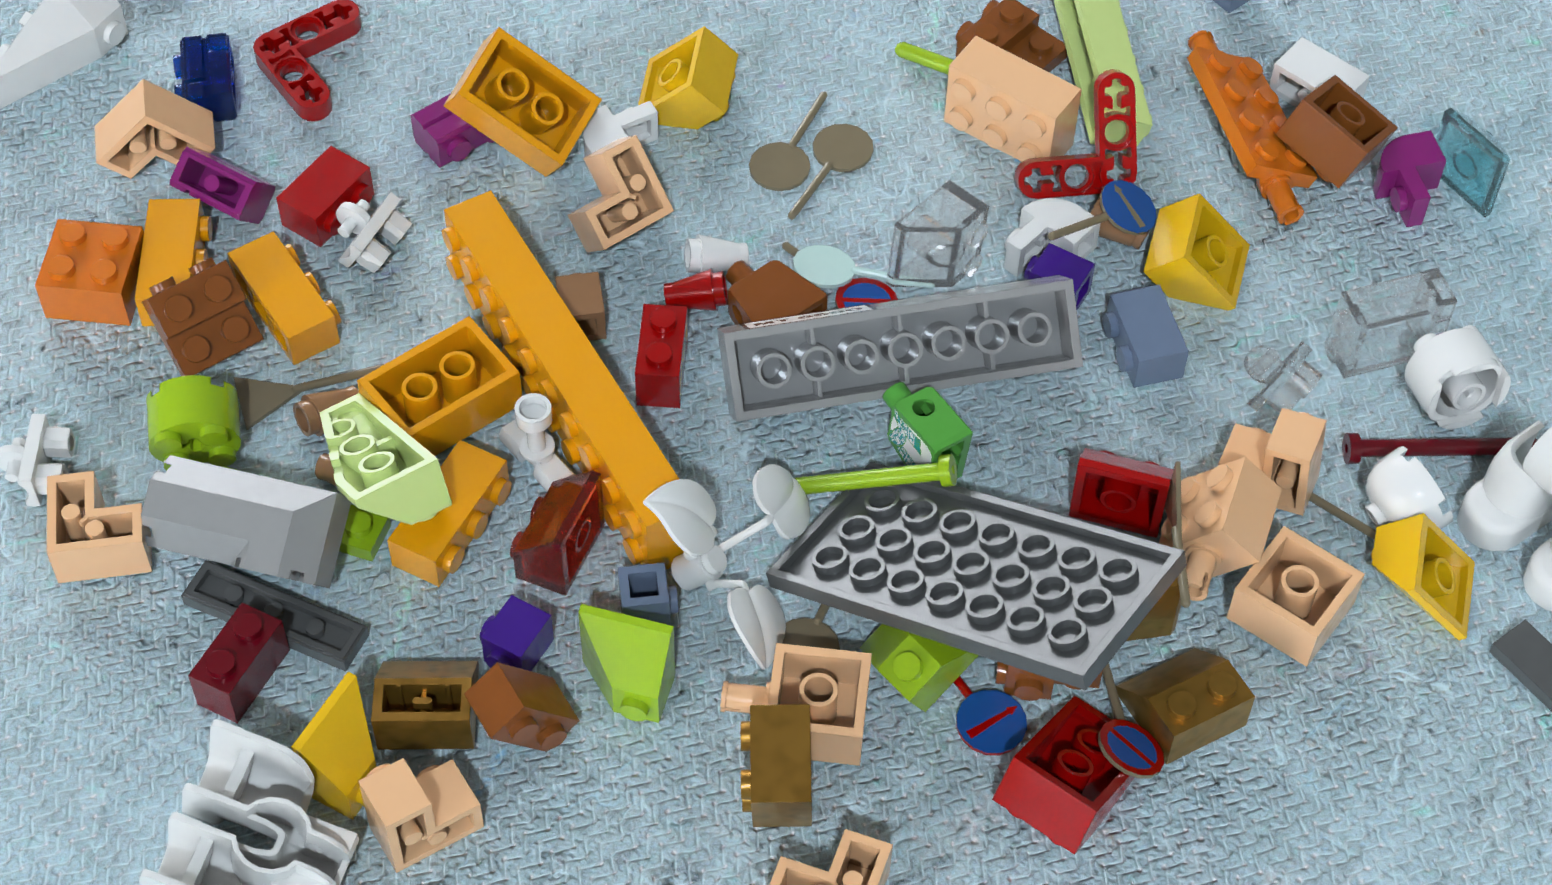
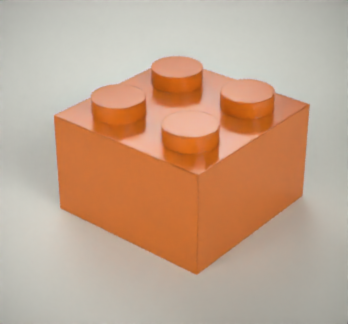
(91, 272)

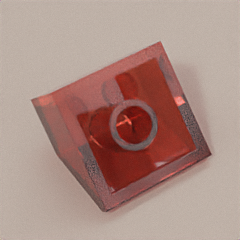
(560, 532)

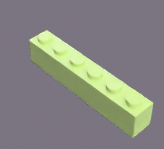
(1096, 43)

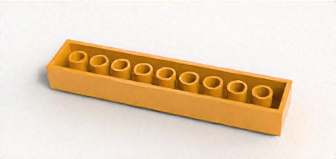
(560, 363)

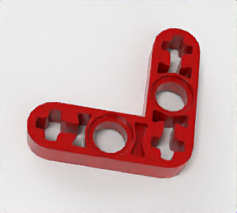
(341, 23)
(1095, 163)

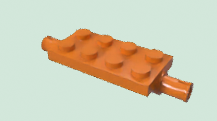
(1250, 121)

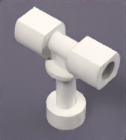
(528, 440)

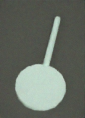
(830, 267)

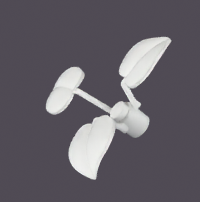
(688, 518)

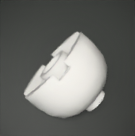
(1403, 490)

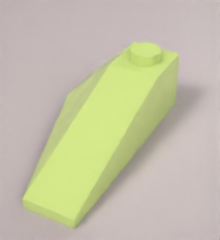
(382, 464)

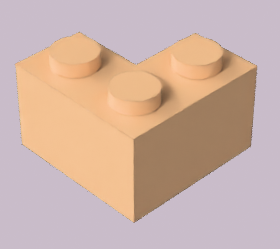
(151, 125)
(629, 197)
(1286, 455)
(89, 538)
(418, 813)
(856, 862)

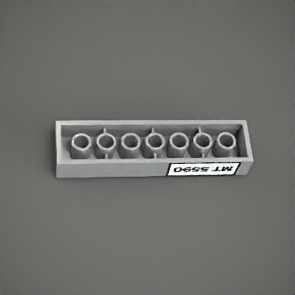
(919, 341)

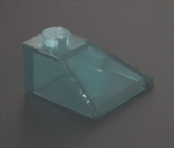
(1473, 160)

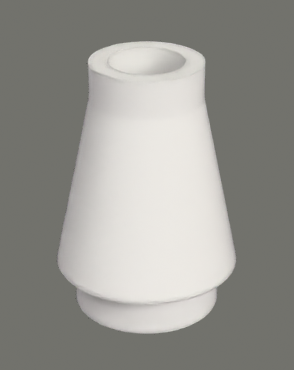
(714, 253)

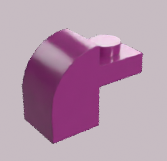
(1407, 171)

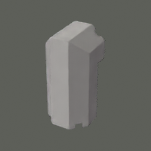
(246, 520)

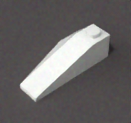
(58, 42)

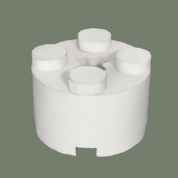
(1456, 376)

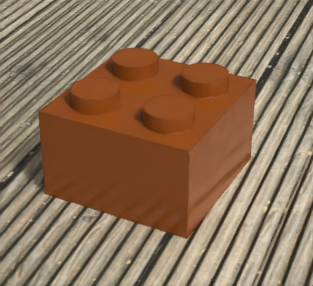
(1336, 131)

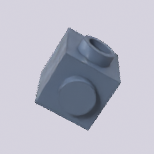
(646, 593)

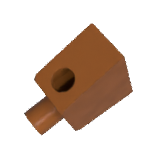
(770, 293)

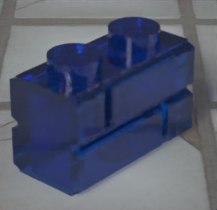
(207, 74)

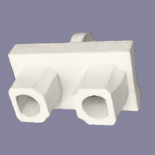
(384, 220)
(30, 459)

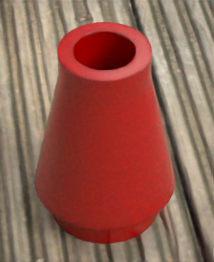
(699, 291)

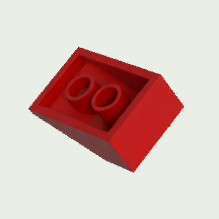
(1063, 778)

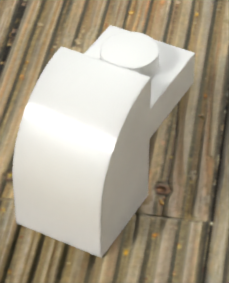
(606, 128)
(1037, 221)

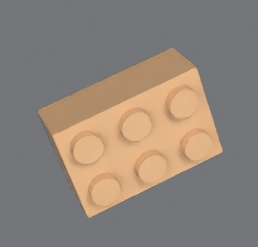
(1010, 102)

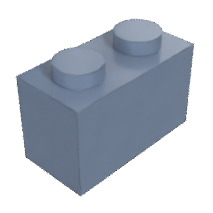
(1145, 336)

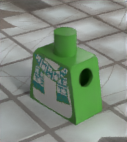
(925, 427)

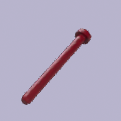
(1354, 447)

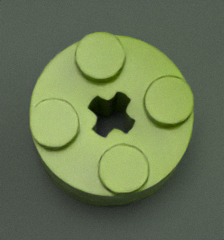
(194, 421)

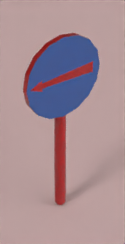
(989, 720)

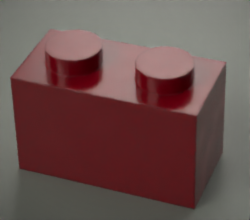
(239, 662)

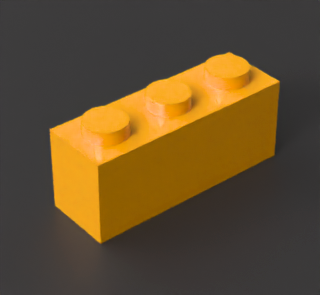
(171, 245)
(285, 297)
(437, 546)

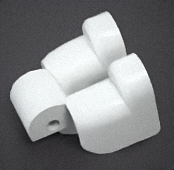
(1513, 505)
(261, 789)

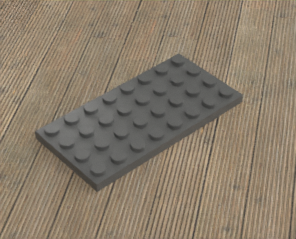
(981, 575)

